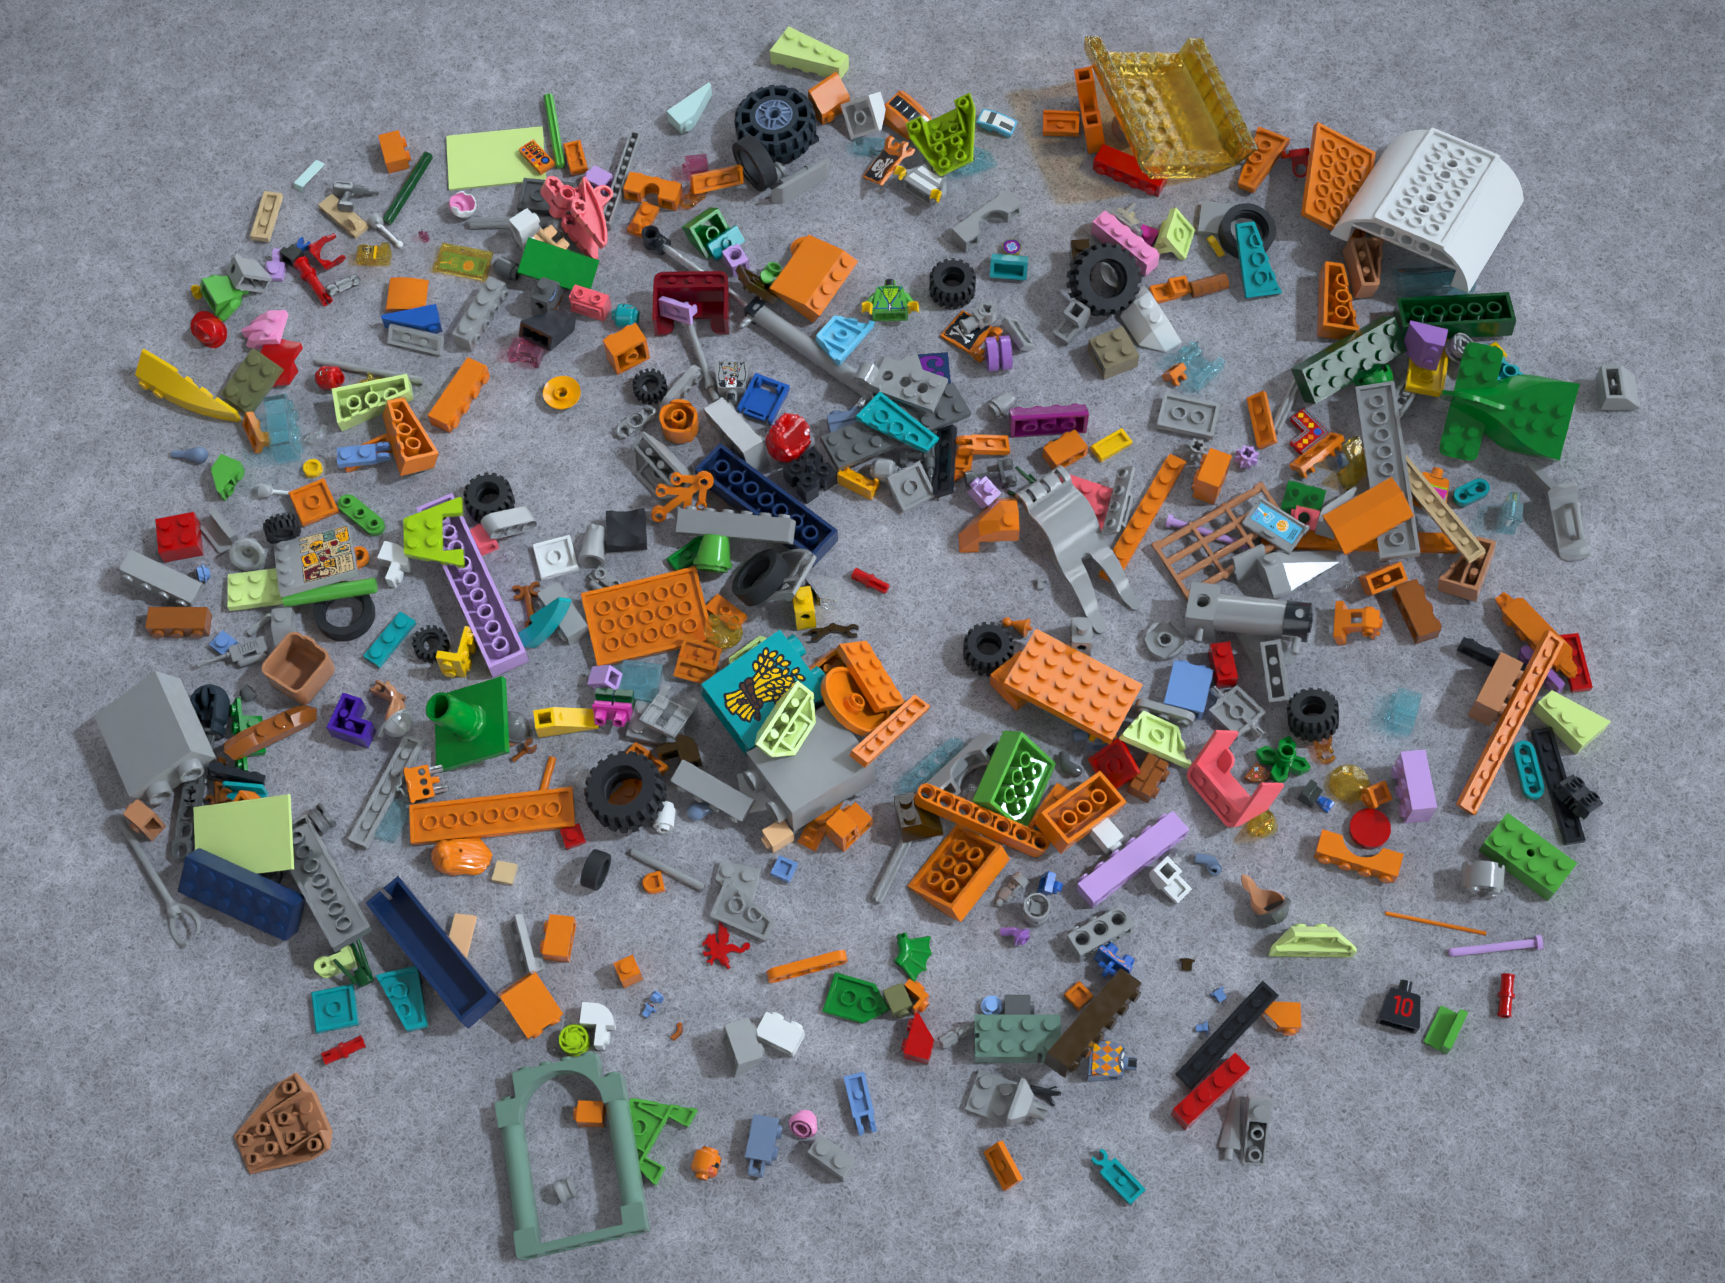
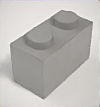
(832, 1158)

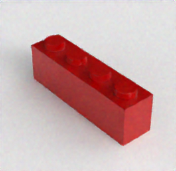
(1125, 169)
(1210, 1091)

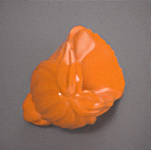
(461, 856)

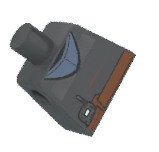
(546, 296)

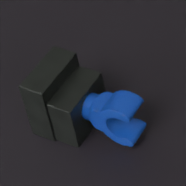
(293, 252)
(1312, 794)

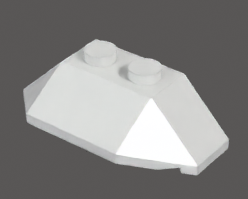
(1149, 323)

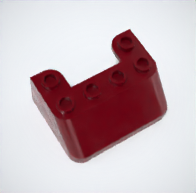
(703, 288)

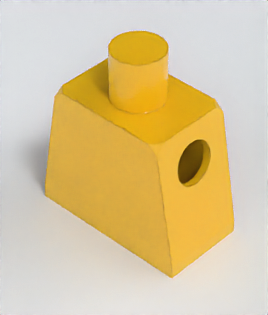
(803, 605)

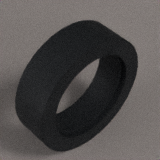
(756, 162)
(1249, 211)
(767, 585)
(349, 632)

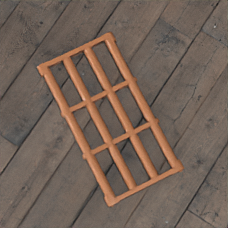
(1203, 541)

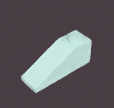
(688, 111)

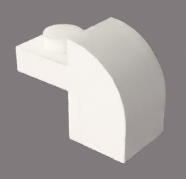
(393, 557)
(1166, 877)
(599, 1018)

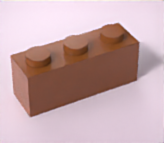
(1416, 611)
(178, 622)

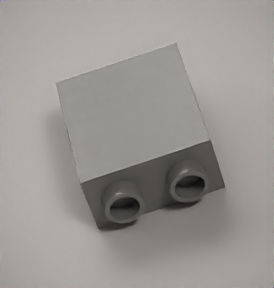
(155, 738)
(814, 778)

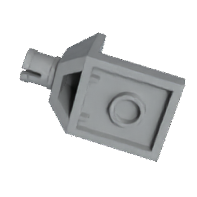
(1003, 1100)

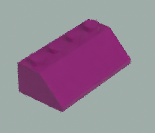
(1048, 420)

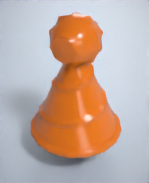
(1021, 626)

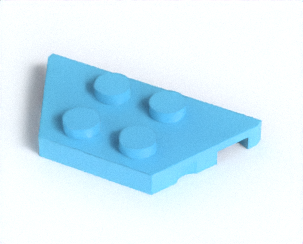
(842, 336)

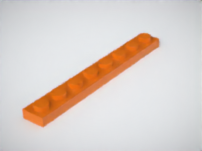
(1147, 511)

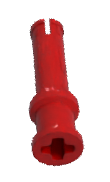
(309, 275)

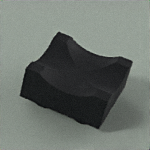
(626, 530)

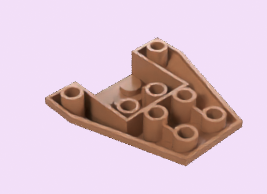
(285, 1128)

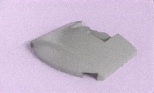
(799, 565)

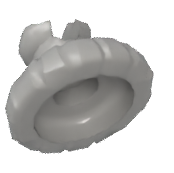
(247, 554)

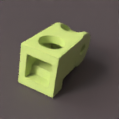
(327, 968)

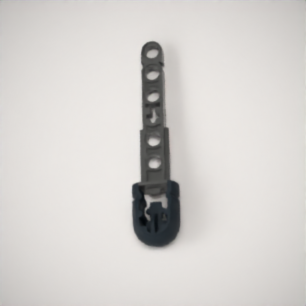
(212, 705)

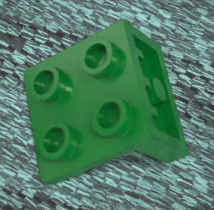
(1304, 496)

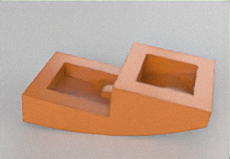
(1173, 289)

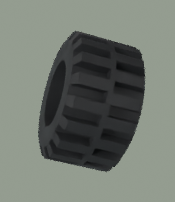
(956, 295)
(487, 485)
(987, 634)
(1313, 702)

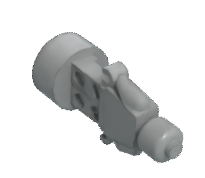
(1009, 892)

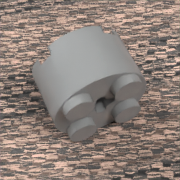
(1482, 878)

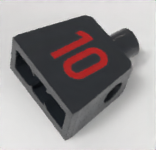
(1401, 1008)

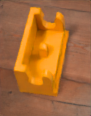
(858, 483)

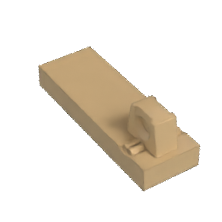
(347, 220)

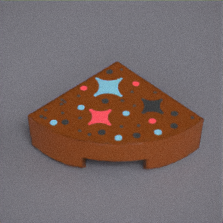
(1257, 774)

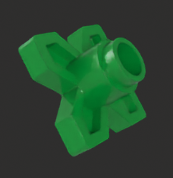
(1283, 760)

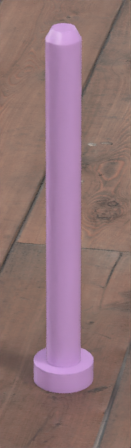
(1203, 531)
(1537, 942)

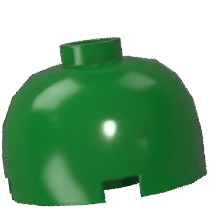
(1376, 376)

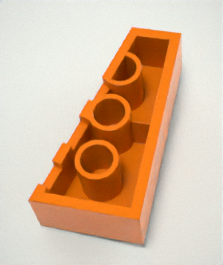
(408, 438)

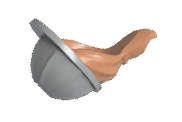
(397, 716)

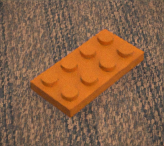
(870, 676)

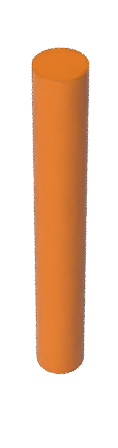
(548, 773)

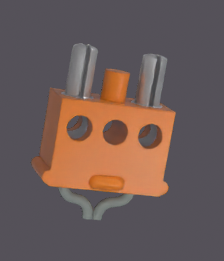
(414, 786)

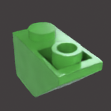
(226, 475)

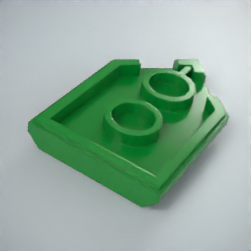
(854, 999)

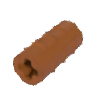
(1209, 285)

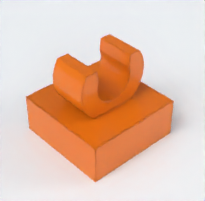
(1173, 373)

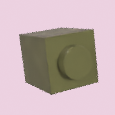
(898, 1001)

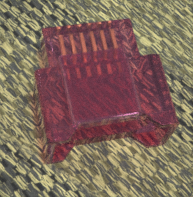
(525, 352)

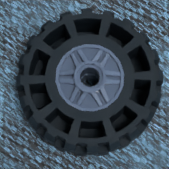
(778, 120)

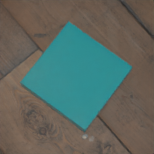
(335, 1008)

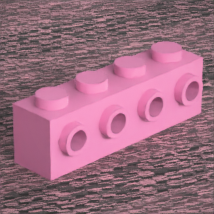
(1110, 230)

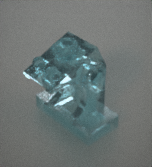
(1209, 370)

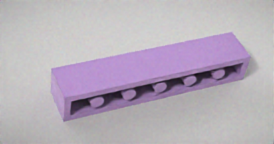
(1132, 859)

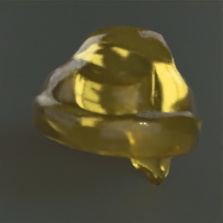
(1267, 824)

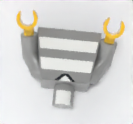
(923, 183)

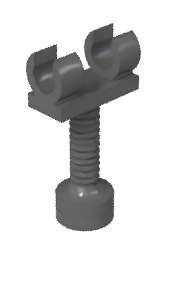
(1004, 465)

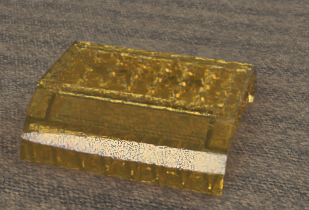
(1173, 109)

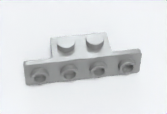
(1120, 502)

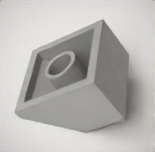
(742, 1046)

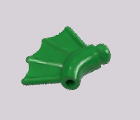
(912, 954)

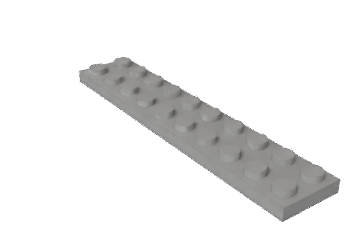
(1387, 459)

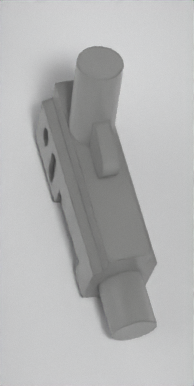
(1127, 218)

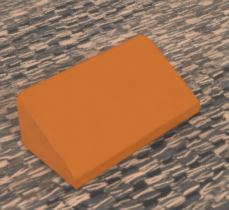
(828, 661)

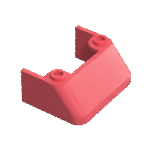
(1218, 787)

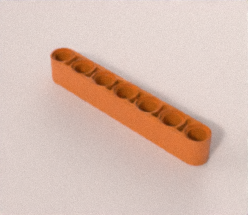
(971, 820)

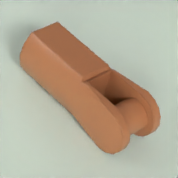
(378, 687)

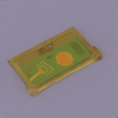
(470, 263)

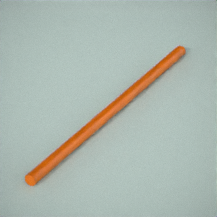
(1435, 923)

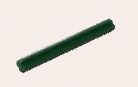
(407, 188)

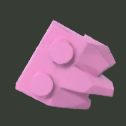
(265, 329)

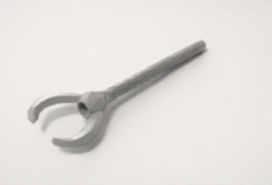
(174, 909)

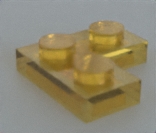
(1357, 467)

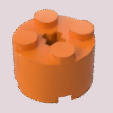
(679, 421)

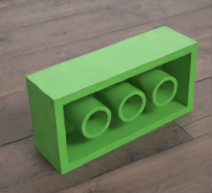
(1528, 856)

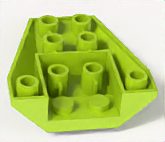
(947, 139)

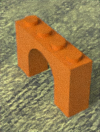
(1089, 109)

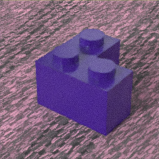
(347, 722)

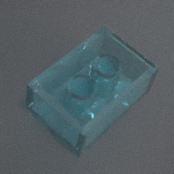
(283, 428)

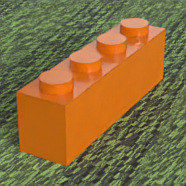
(458, 395)

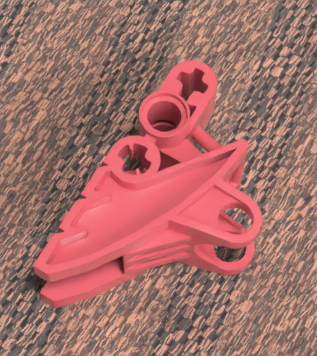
(586, 212)

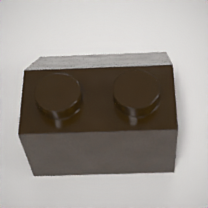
(914, 821)

